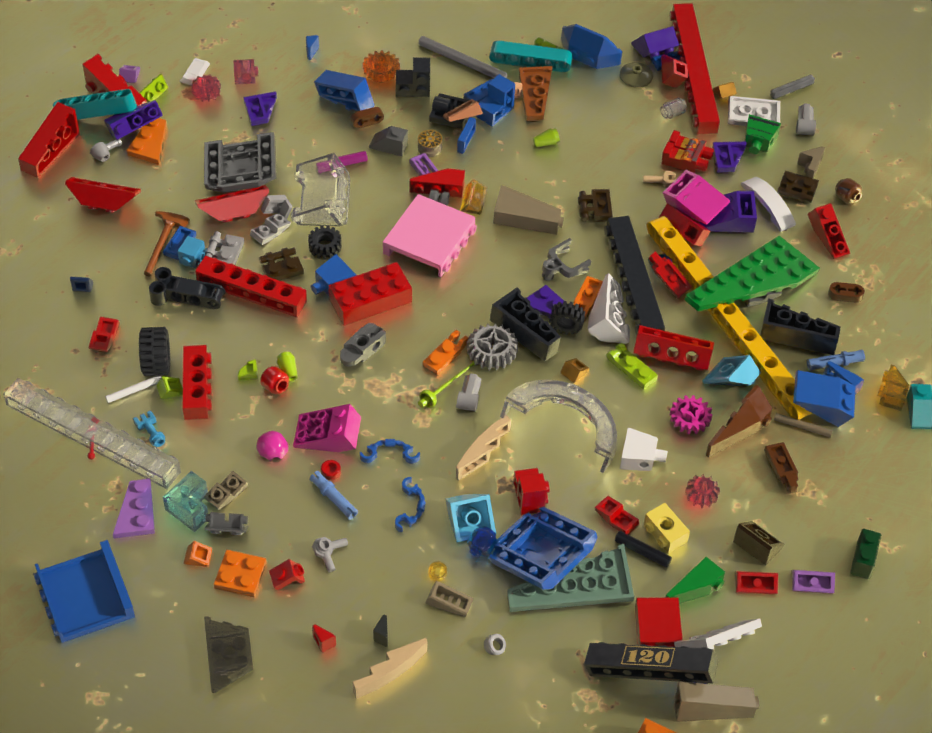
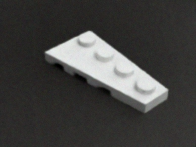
(720, 636)

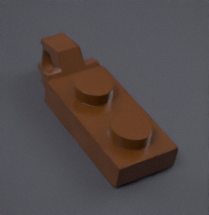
(783, 466)

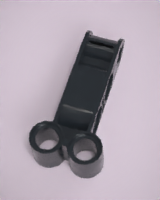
(184, 290)

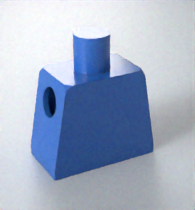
(329, 273)

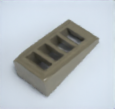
(440, 603)

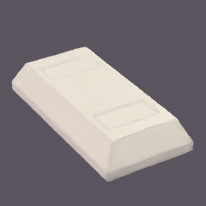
(196, 69)

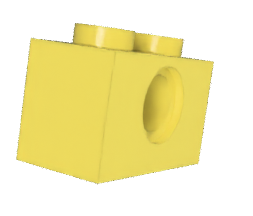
(661, 518)

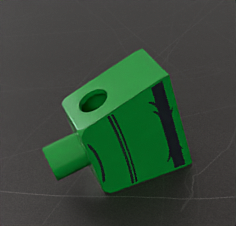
(760, 134)

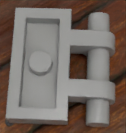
(230, 247)

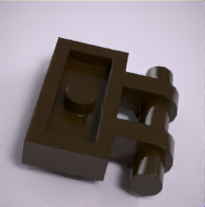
(798, 187)
(601, 205)
(283, 269)

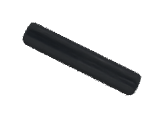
(643, 549)

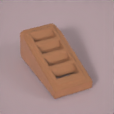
(466, 110)

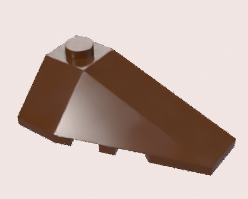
(749, 419)

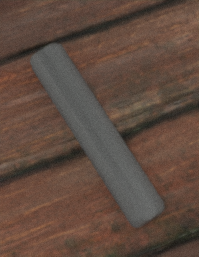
(792, 86)

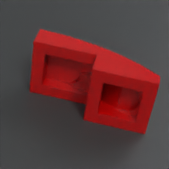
(104, 334)
(616, 516)

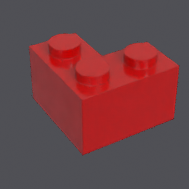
(530, 490)

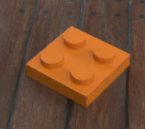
(240, 573)

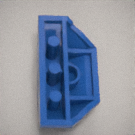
(590, 47)

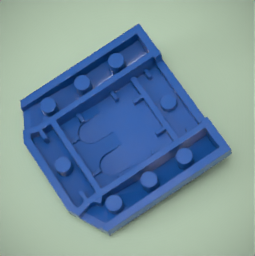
(543, 547)

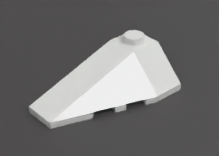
(607, 315)

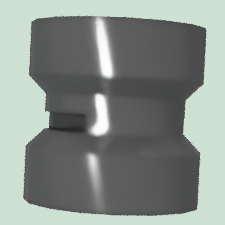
(435, 195)

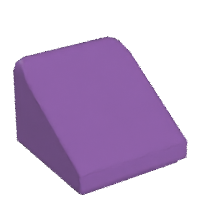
(129, 73)

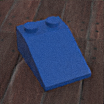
(825, 396)

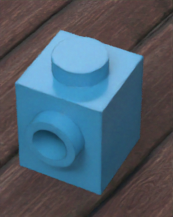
(191, 252)

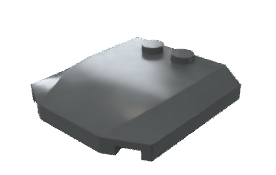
(240, 164)

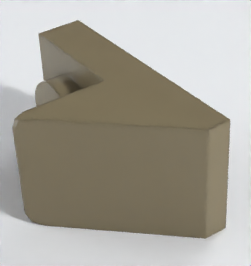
(811, 160)

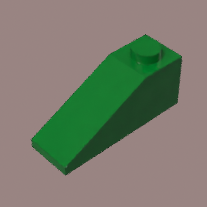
(698, 582)

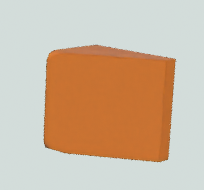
(198, 554)

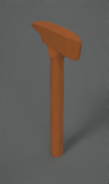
(169, 220)

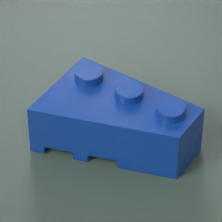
(345, 89)

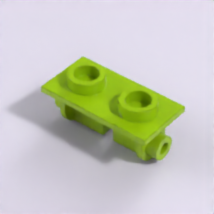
(154, 89)

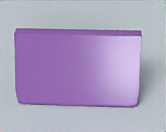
(813, 581)

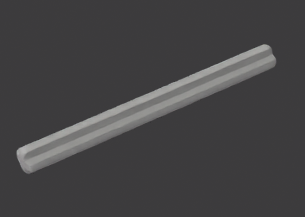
(460, 57)

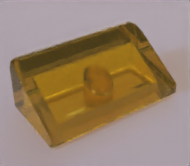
(474, 197)

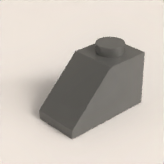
(390, 140)

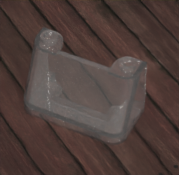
(324, 192)

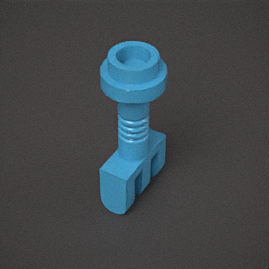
(156, 438)

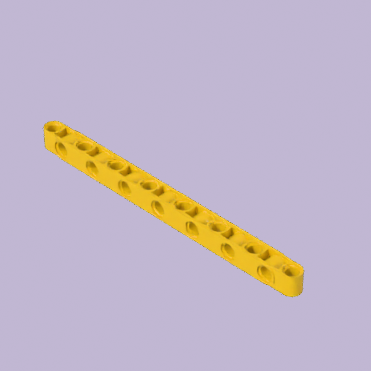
(729, 317)

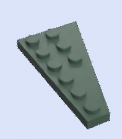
(589, 583)

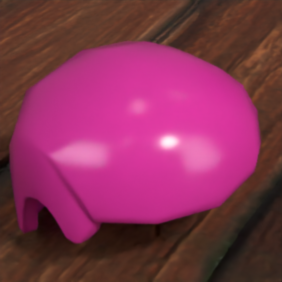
(272, 445)

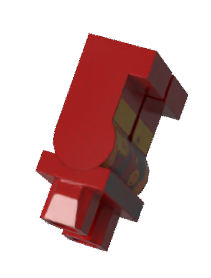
(686, 153)

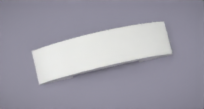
(771, 201)

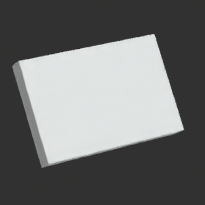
(741, 107)

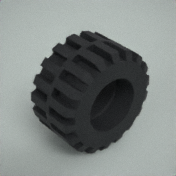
(154, 351)

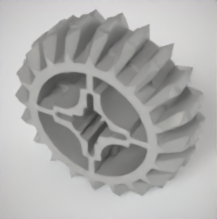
(481, 342)

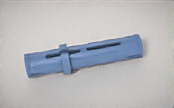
(844, 359)
(328, 489)

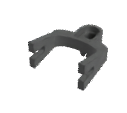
(555, 265)

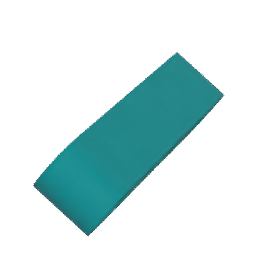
(530, 56)
(101, 103)

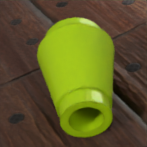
(547, 138)
(287, 363)

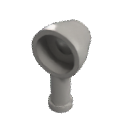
(101, 150)

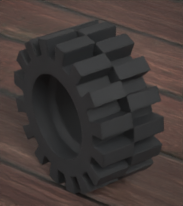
(324, 234)
(573, 321)

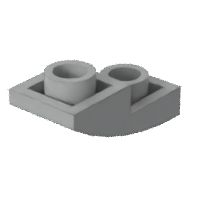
(271, 229)

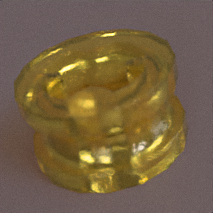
(442, 575)

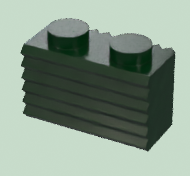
(866, 553)

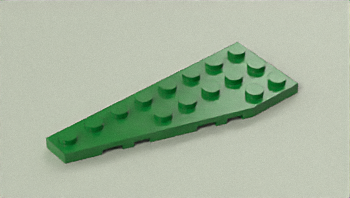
(765, 270)

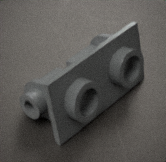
(218, 523)

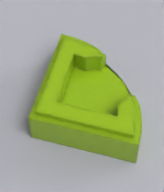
(248, 371)

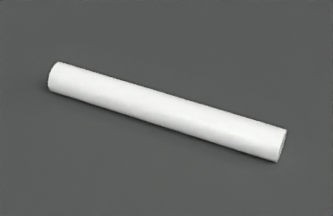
(132, 389)

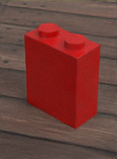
(658, 621)

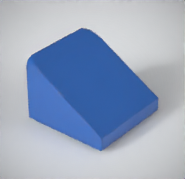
(312, 45)

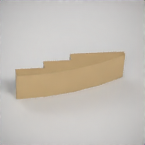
(480, 450)
(396, 663)

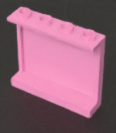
(430, 233)

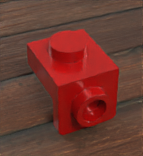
(286, 573)

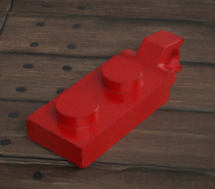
(669, 275)

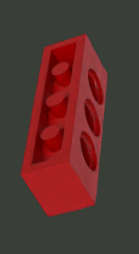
(681, 342)
(196, 382)

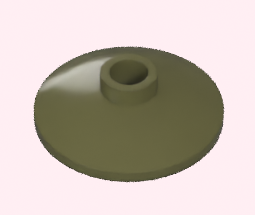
(636, 74)

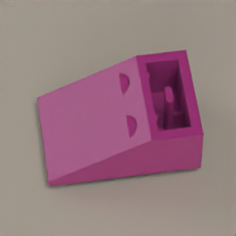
(695, 197)
(328, 429)

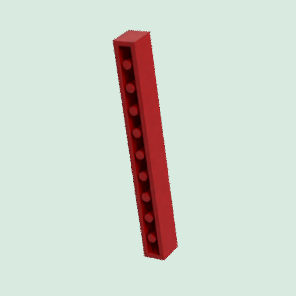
(698, 84)

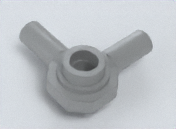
(324, 547)

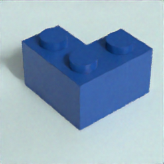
(499, 100)

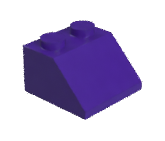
(656, 42)

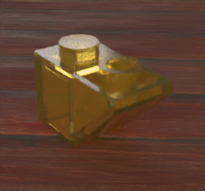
(895, 389)

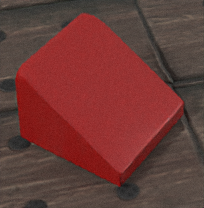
(323, 638)

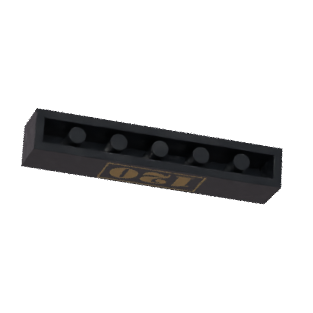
(651, 662)

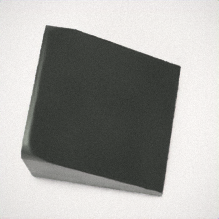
(380, 631)

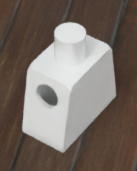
(641, 451)

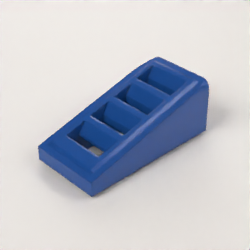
(844, 374)

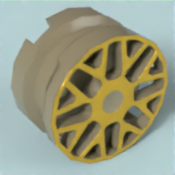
(430, 144)

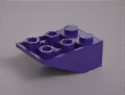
(737, 216)

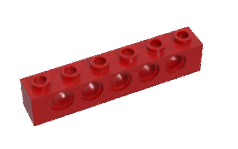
(252, 286)

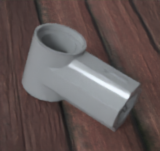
(806, 124)
(469, 396)

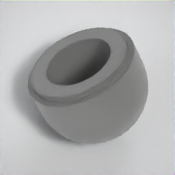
(488, 644)

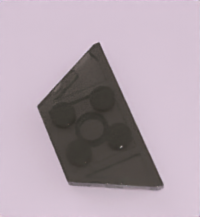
(227, 652)

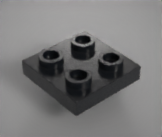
(444, 104)

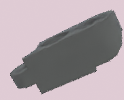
(363, 344)

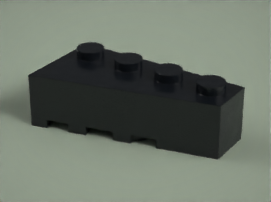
(529, 328)
(798, 329)

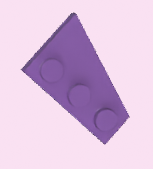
(136, 511)

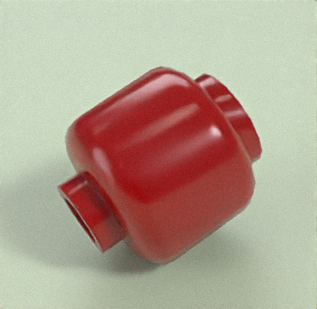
(274, 380)

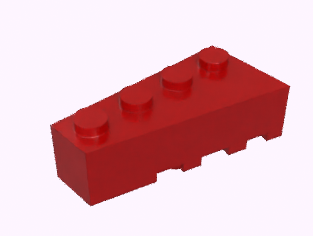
(102, 79)
(50, 140)

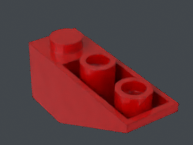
(443, 181)
(687, 227)
(828, 230)

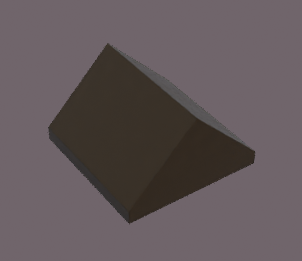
(757, 542)

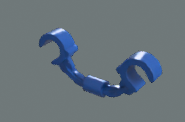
(390, 443)
(420, 506)

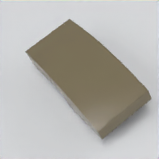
(228, 490)

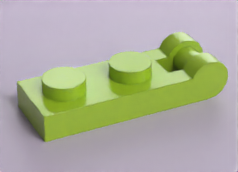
(632, 366)

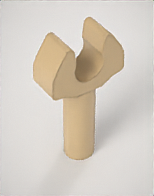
(667, 179)

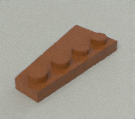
(535, 90)

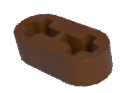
(367, 117)
(846, 292)

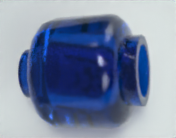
(482, 542)

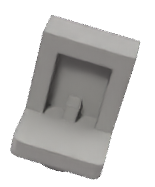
(276, 204)

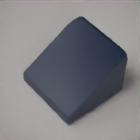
(81, 284)

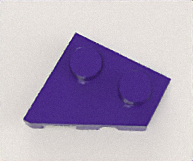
(260, 107)
(728, 155)
(544, 300)

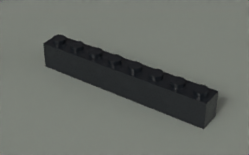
(633, 273)

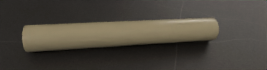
(803, 425)

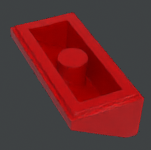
(756, 582)

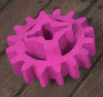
(689, 414)

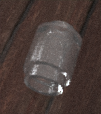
(673, 108)

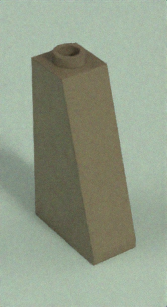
(526, 212)
(713, 702)

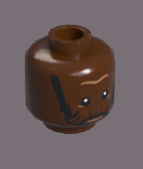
(848, 191)

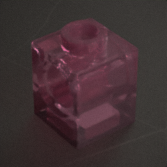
(245, 71)

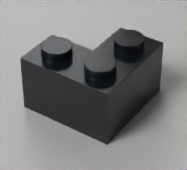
(416, 81)

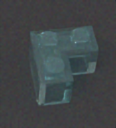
(185, 501)

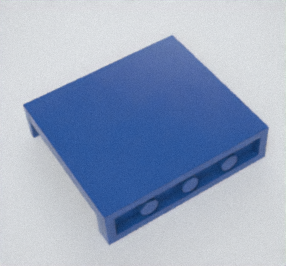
(84, 594)

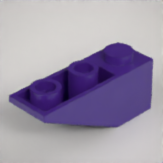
(125, 123)

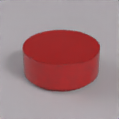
(331, 469)

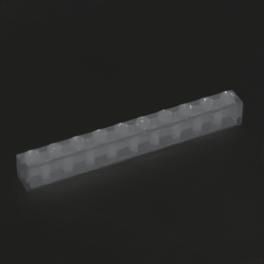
(92, 433)

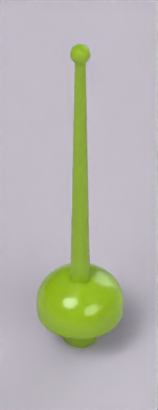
(428, 398)

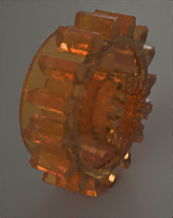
(381, 66)

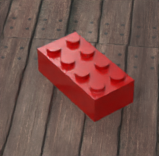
(370, 293)

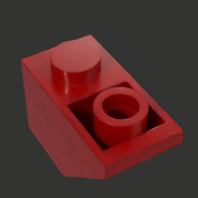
(673, 71)

